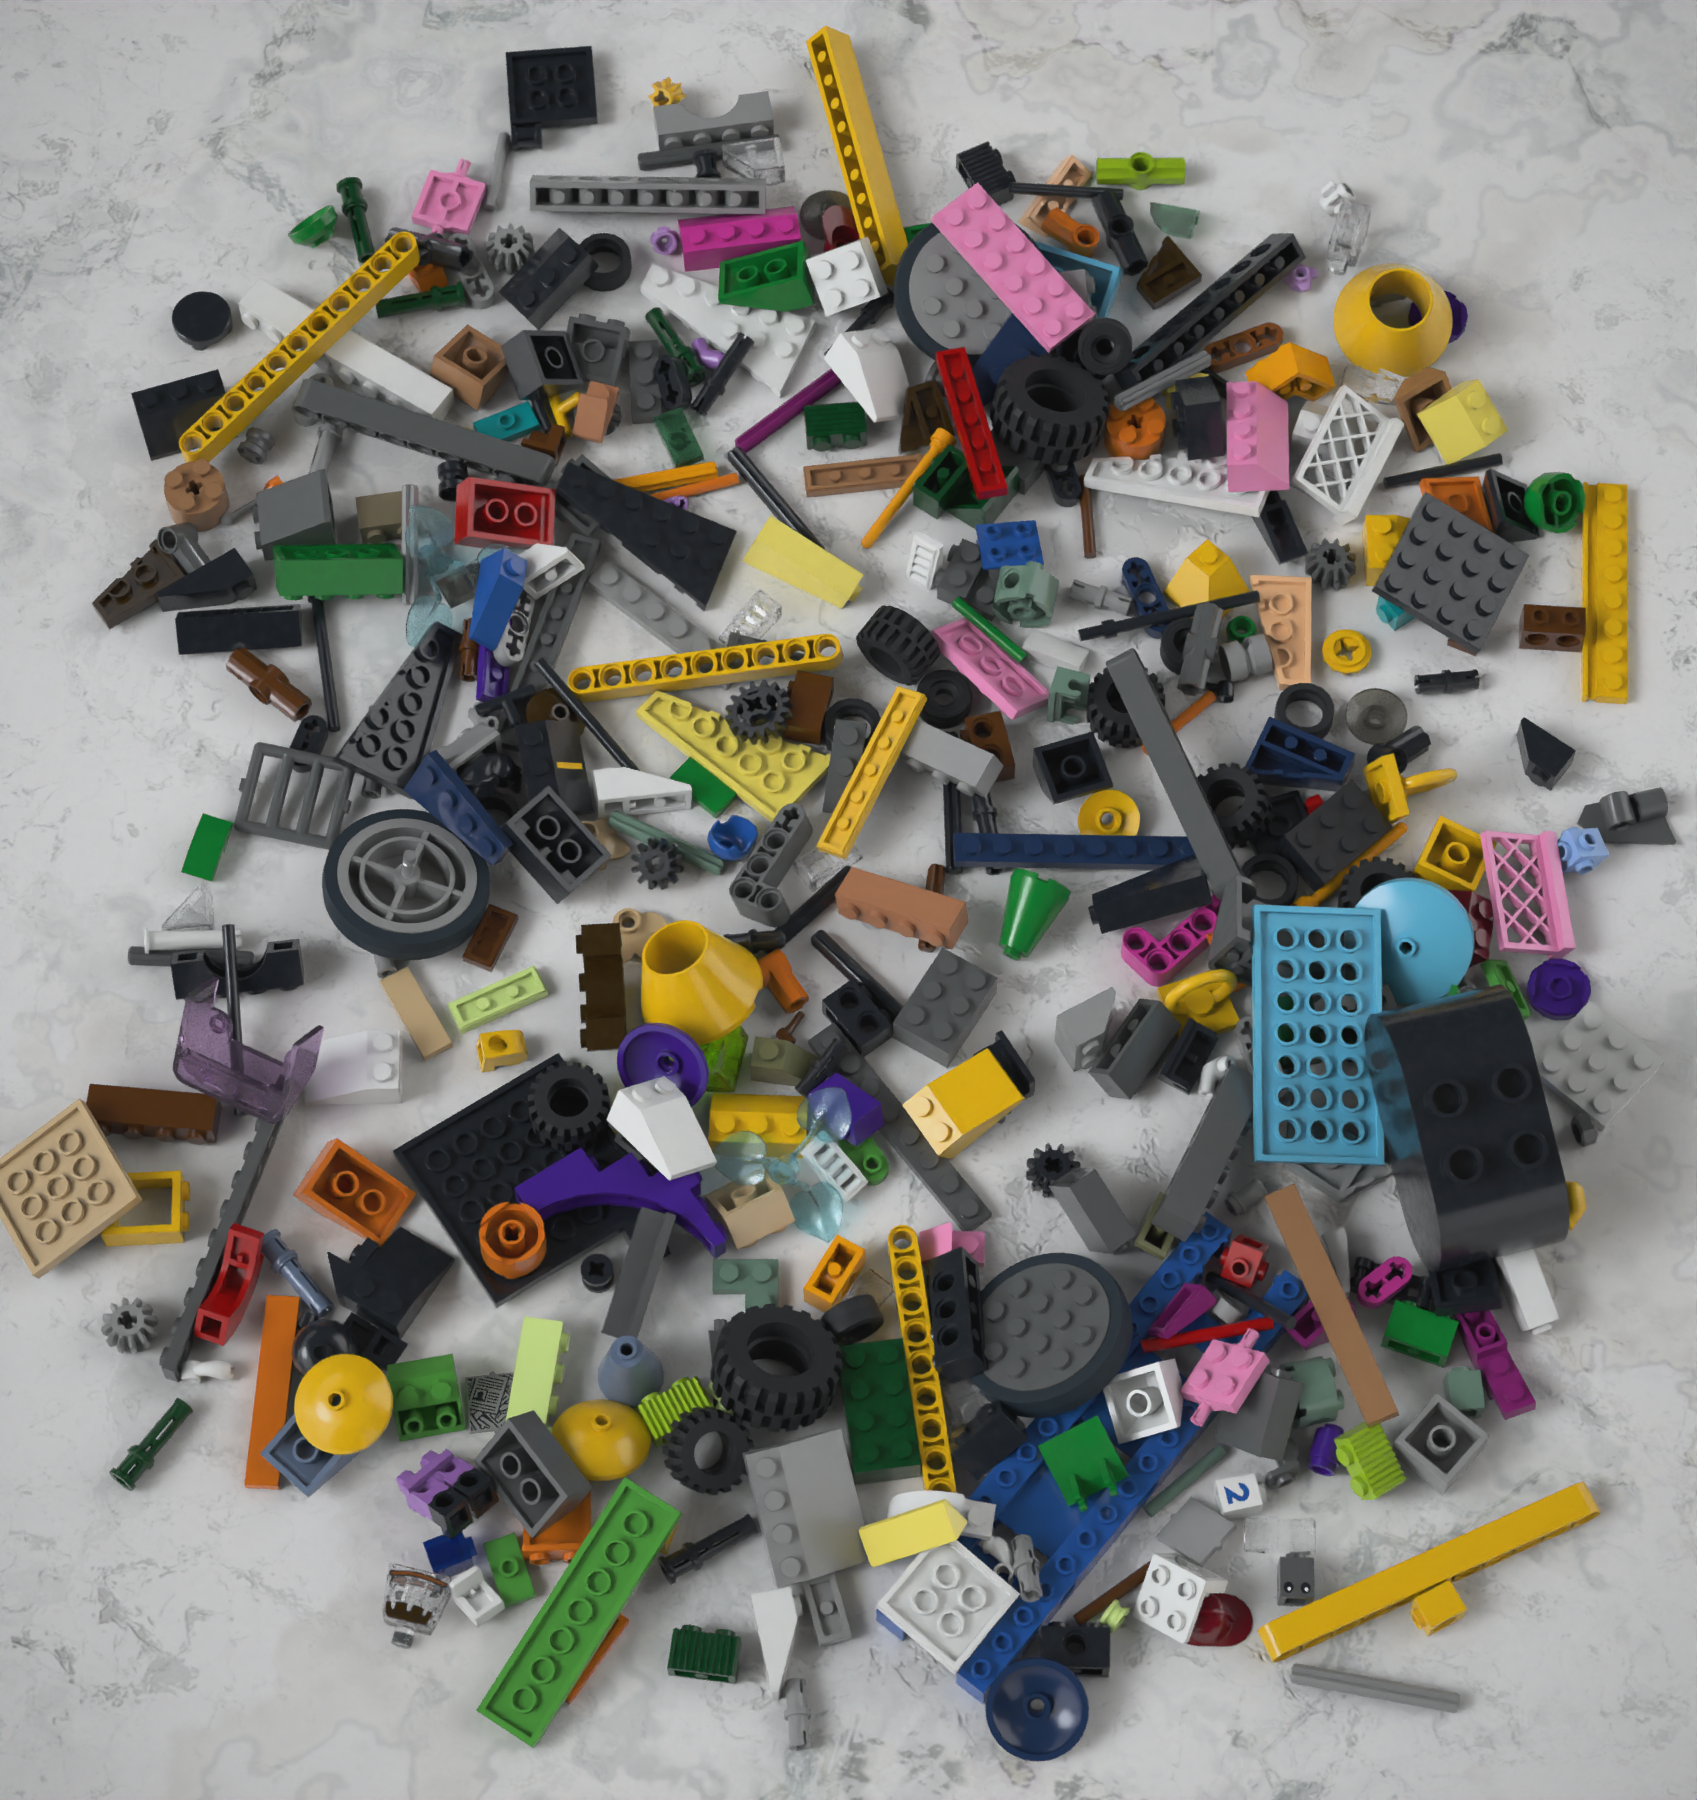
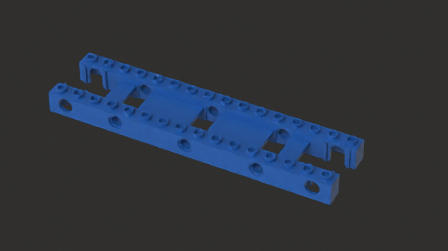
(1034, 1505)

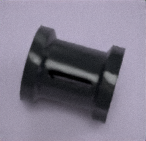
(526, 137)
(706, 163)

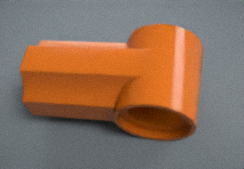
(1070, 232)
(781, 981)

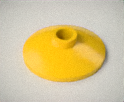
(1121, 806)

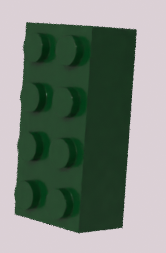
(879, 1412)

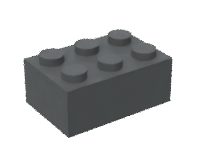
(944, 1007)

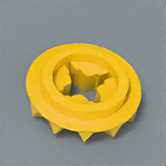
(1351, 641)

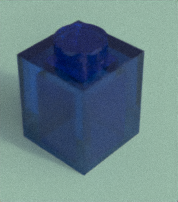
(450, 1556)

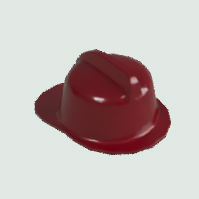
(838, 227)
(1221, 1621)

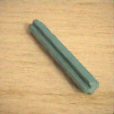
(643, 831)

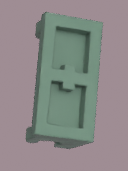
(1066, 692)

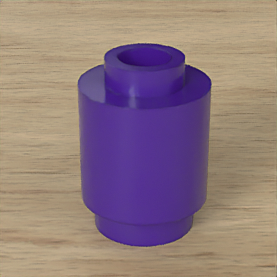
(1323, 1450)

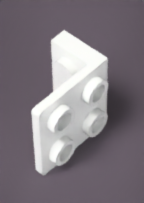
(1174, 1594)

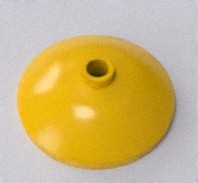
(363, 1407)
(603, 1438)

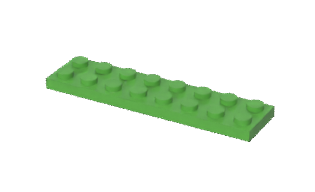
(579, 1612)

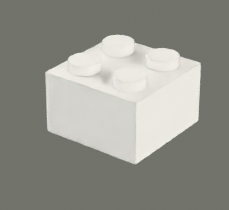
(846, 276)

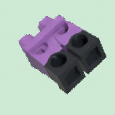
(448, 1491)

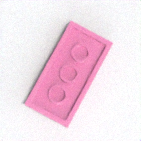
(991, 668)

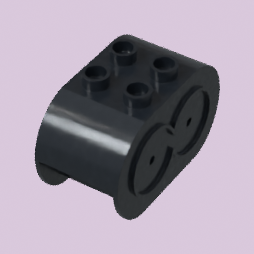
(1467, 1128)

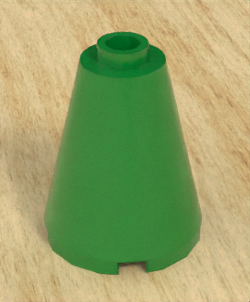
(1029, 912)

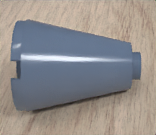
(630, 1372)

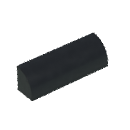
(238, 628)

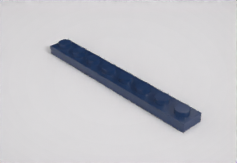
(1068, 851)

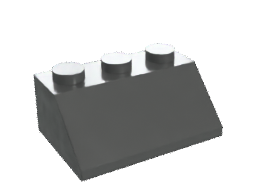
(532, 1473)

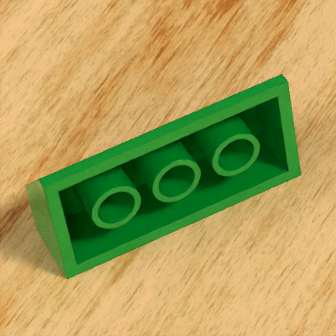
(338, 570)

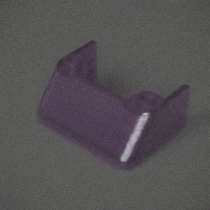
(233, 1071)

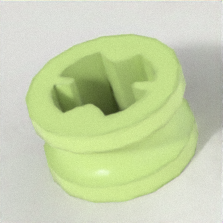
(1114, 1616)

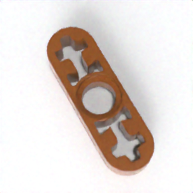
(1251, 337)

